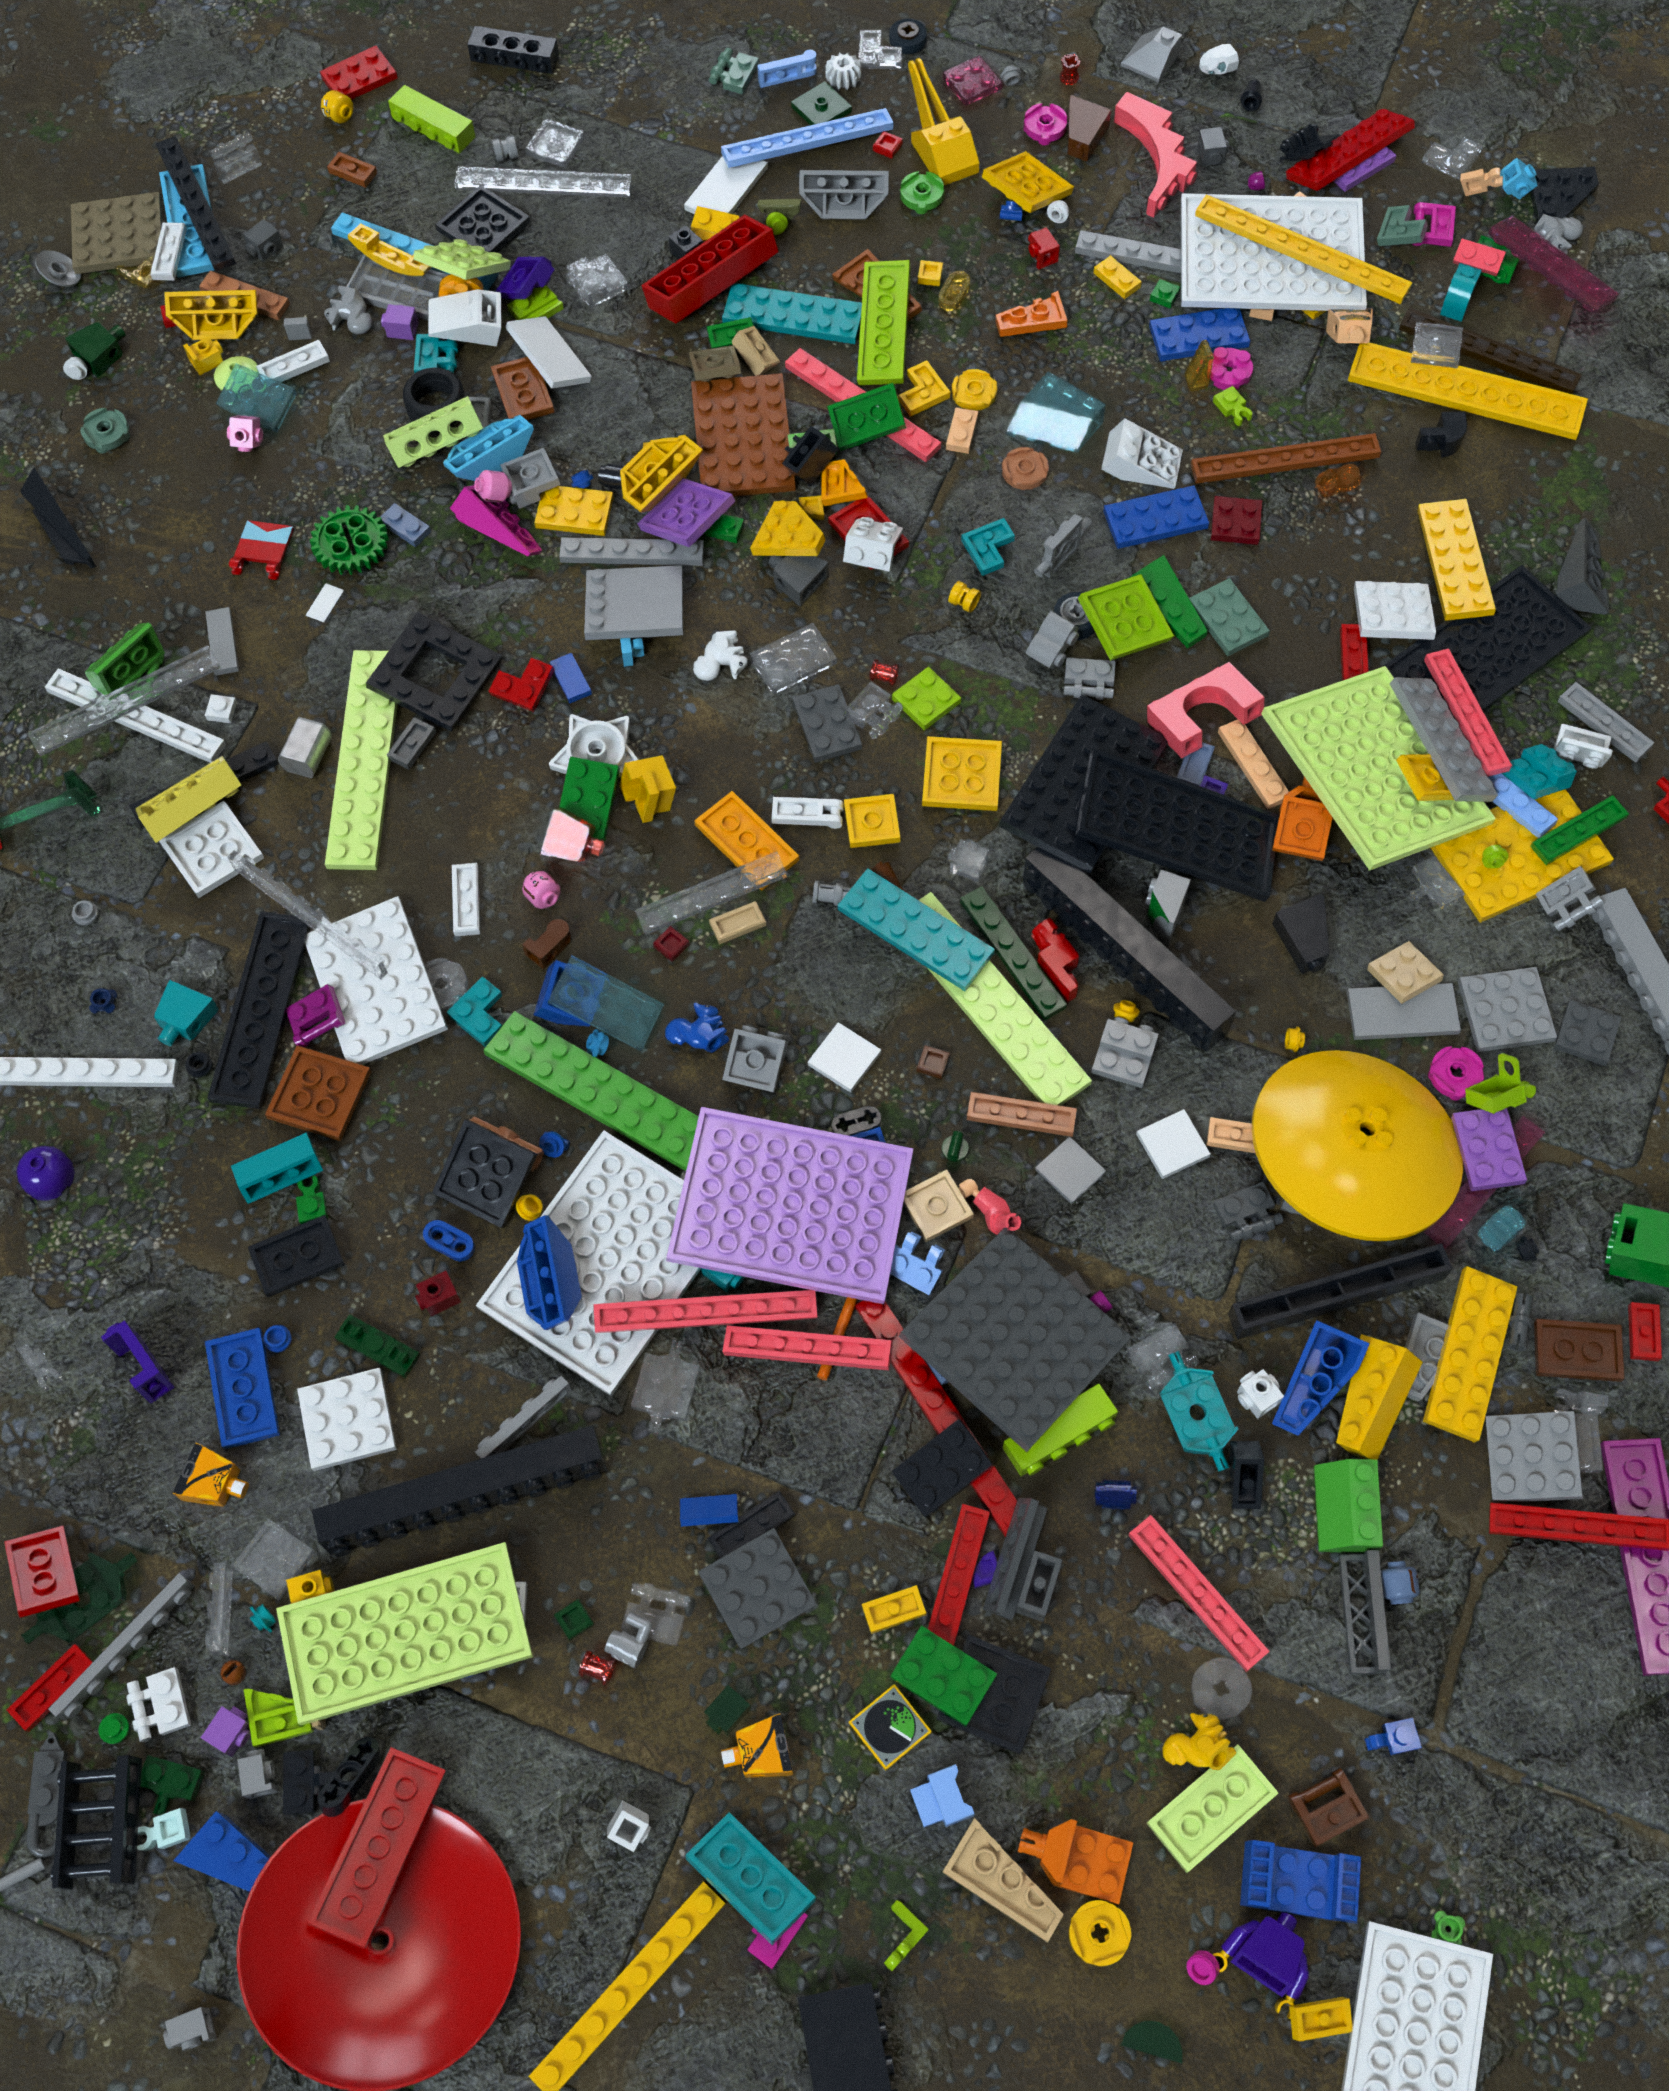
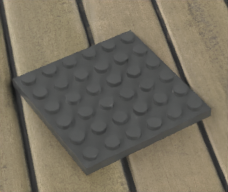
(1015, 1338)

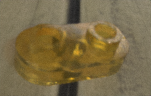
(954, 290)

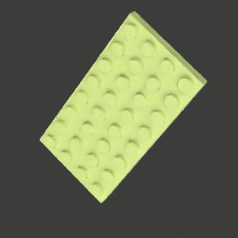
(403, 1633)

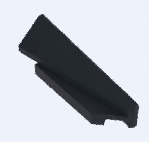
(54, 521)

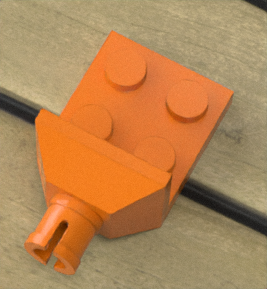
(1302, 824)
(1081, 1859)

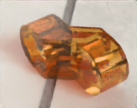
(1338, 480)

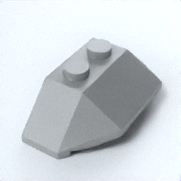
(843, 193)

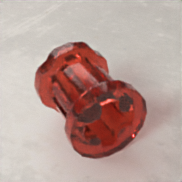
(1070, 67)
(884, 672)
(597, 1667)

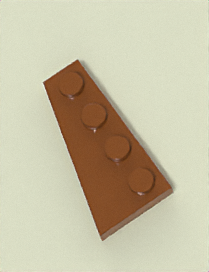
(852, 277)

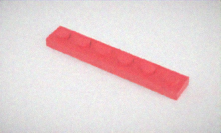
(1467, 712)
(807, 1347)
(1198, 1593)

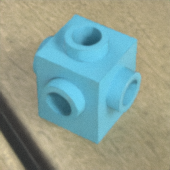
(1518, 178)

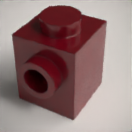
(437, 1294)

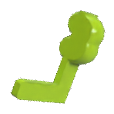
(911, 1940)

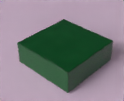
(574, 1619)

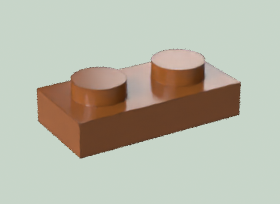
(352, 169)

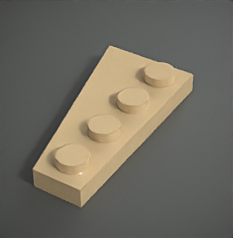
(994, 1877)

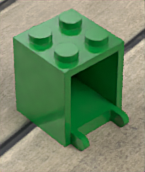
(1648, 1254)

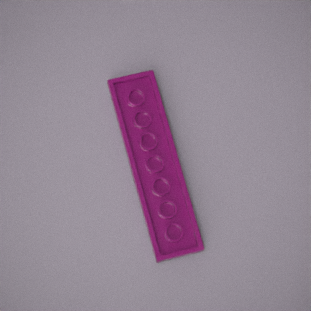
(1641, 1488)

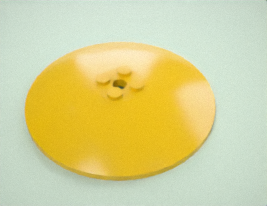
(1334, 1172)

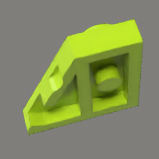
(272, 1718)

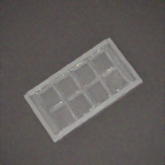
(384, 287)

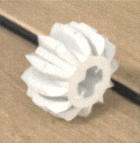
(843, 71)

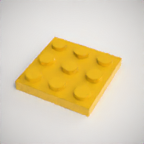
(1027, 182)
(962, 773)

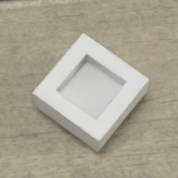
(220, 708)

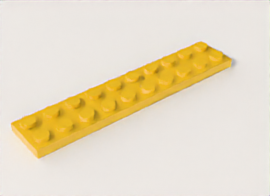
(1469, 391)

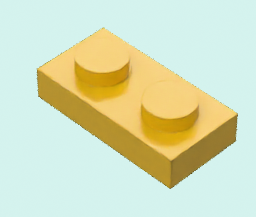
(1117, 277)
(893, 1609)
(1320, 2018)

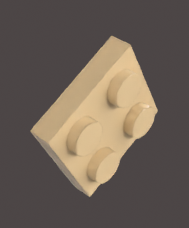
(1405, 972)
(937, 1206)

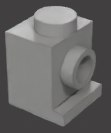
(256, 1775)
(189, 2028)

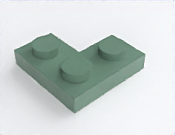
(1399, 230)

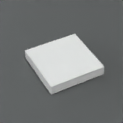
(844, 1057)
(1173, 1144)

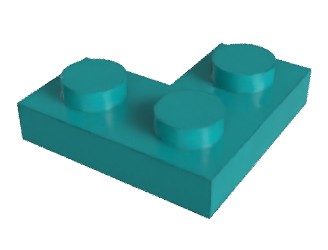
(982, 545)
(472, 1009)

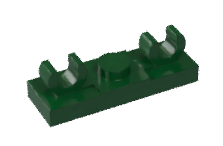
(377, 1346)

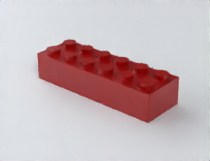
(710, 268)

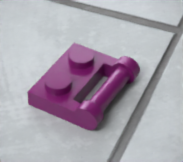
(312, 1010)

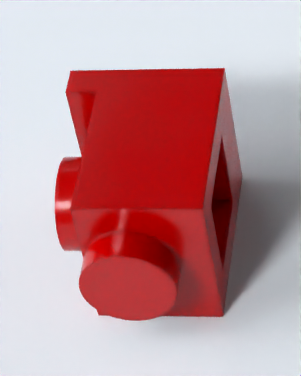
(1043, 248)

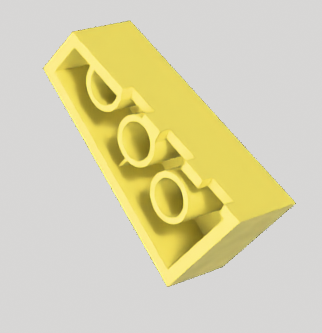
(188, 798)

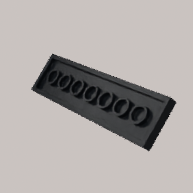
(259, 1011)

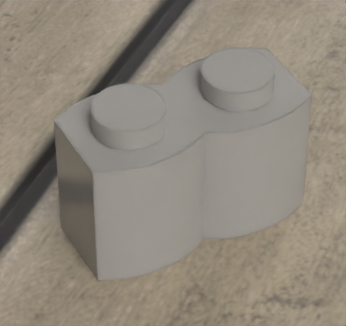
(1052, 641)

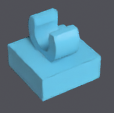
(630, 649)

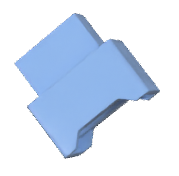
(941, 1799)

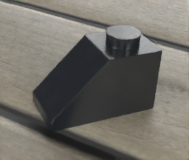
(1246, 1474)

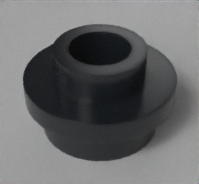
(196, 1058)
(1527, 1249)

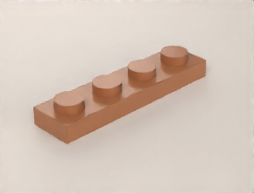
(267, 302)
(1021, 1114)

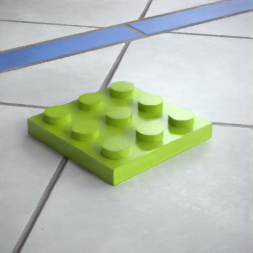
(1125, 617)

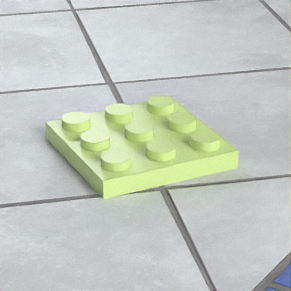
(462, 259)

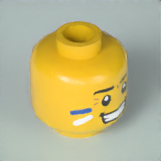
(337, 106)

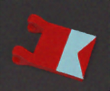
(262, 544)

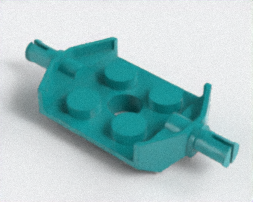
(1198, 1388)

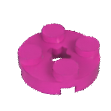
(1045, 132)
(1234, 358)
(1455, 1058)

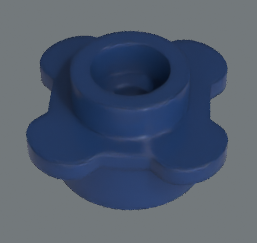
(99, 995)

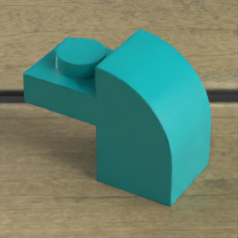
(1460, 292)

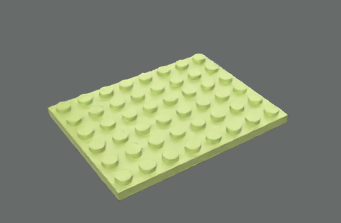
(1348, 750)

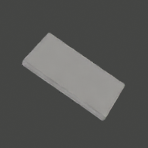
(1380, 1015)

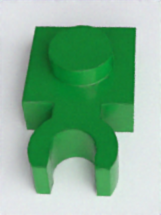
(312, 1203)

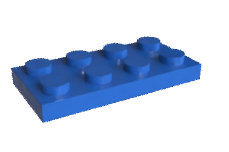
(1182, 334)
(1156, 517)
(242, 1388)

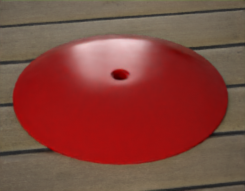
(392, 2012)

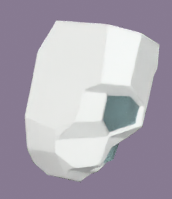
(1219, 60)

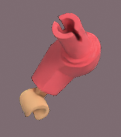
(992, 1206)

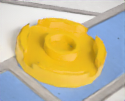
(974, 390)

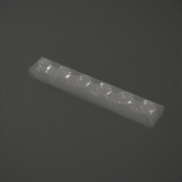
(711, 893)

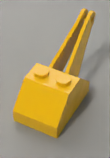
(943, 146)

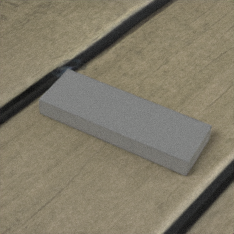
(222, 640)

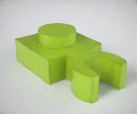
(1232, 403)

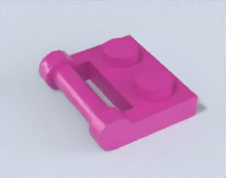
(1440, 224)

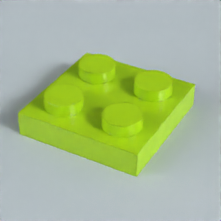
(926, 698)

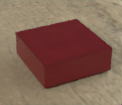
(671, 943)

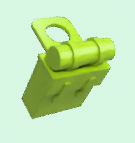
(1501, 1089)

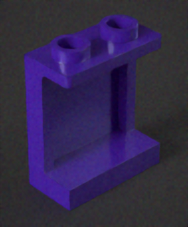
(150, 1382)

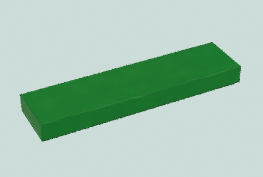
(1579, 830)

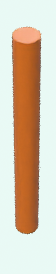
(840, 1329)

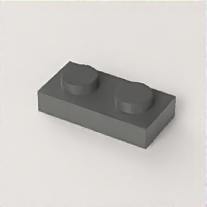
(411, 743)

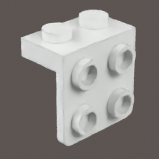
(871, 543)
(1582, 746)

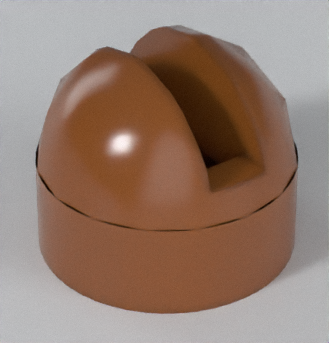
(236, 1675)

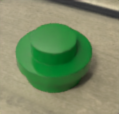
(114, 1728)

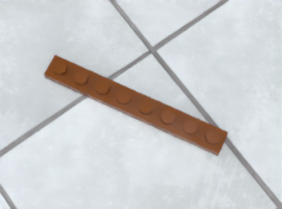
(1285, 458)

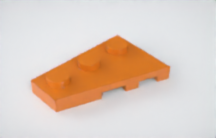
(1039, 316)

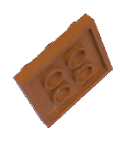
(318, 1093)

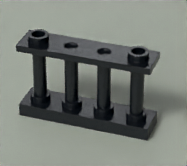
(125, 1822)

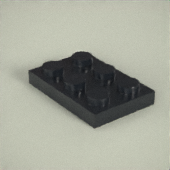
(296, 1256)
(942, 1468)

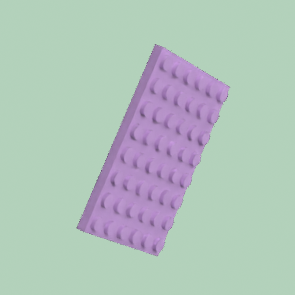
(791, 1205)

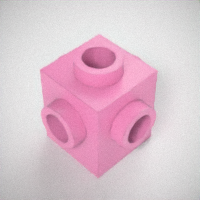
(244, 432)

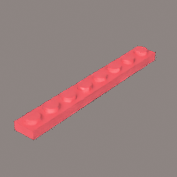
(840, 388)
(704, 1311)

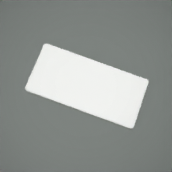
(324, 602)

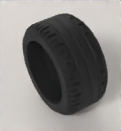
(429, 381)

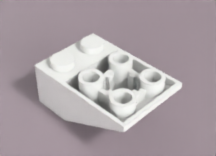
(466, 317)
(1141, 456)

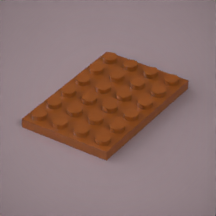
(742, 434)

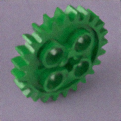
(331, 545)

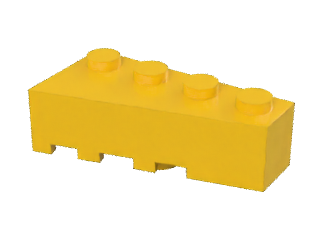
(1376, 1397)

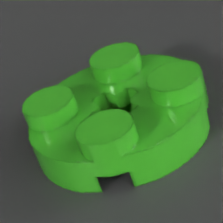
(922, 201)

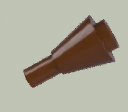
(886, 872)

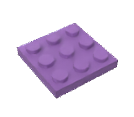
(686, 512)

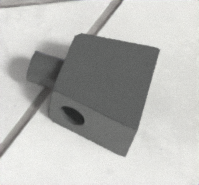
(799, 575)

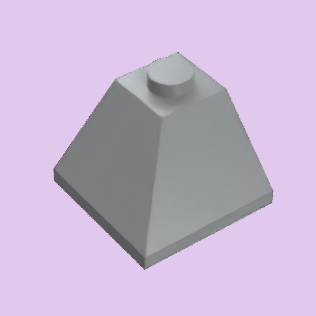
(1154, 53)

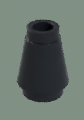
(1252, 96)

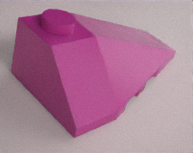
(494, 521)

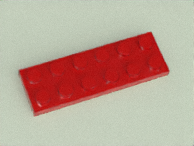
(1350, 149)
(377, 1848)

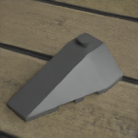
(1581, 574)

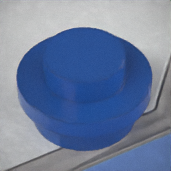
(581, 479)
(277, 1338)

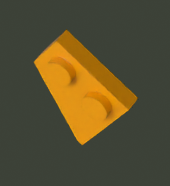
(840, 484)

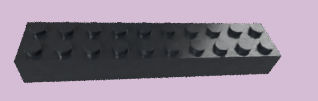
(1129, 948)
(459, 1491)

